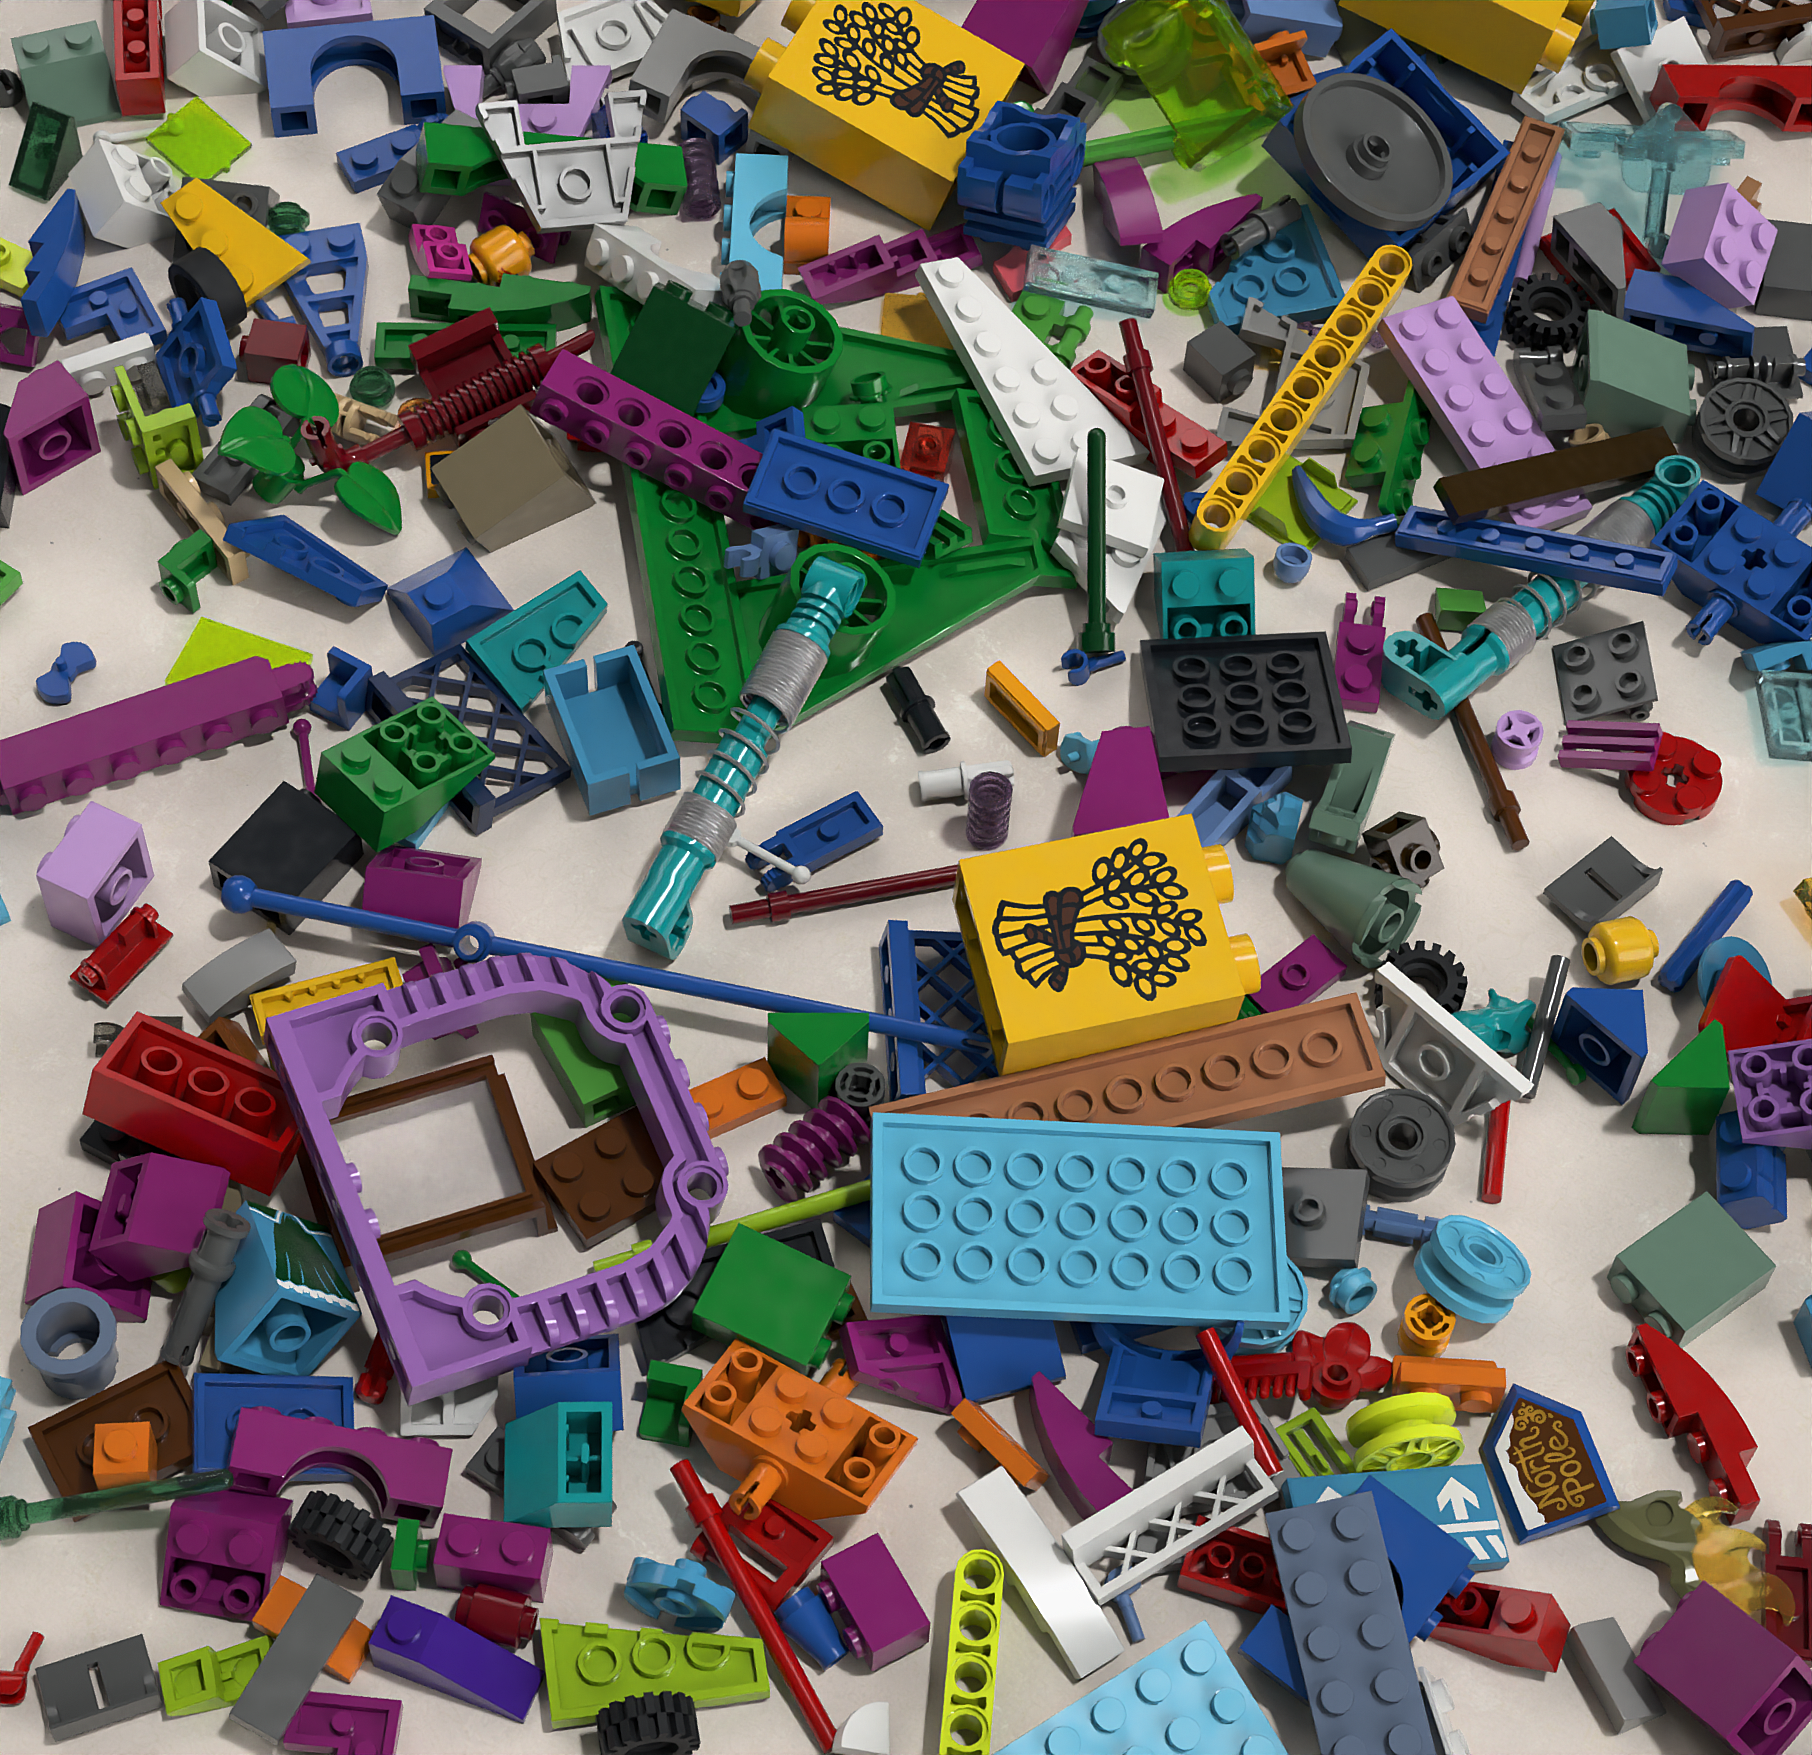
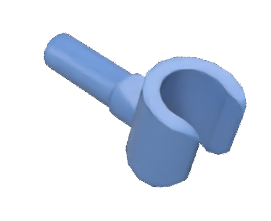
(1126, 1606)

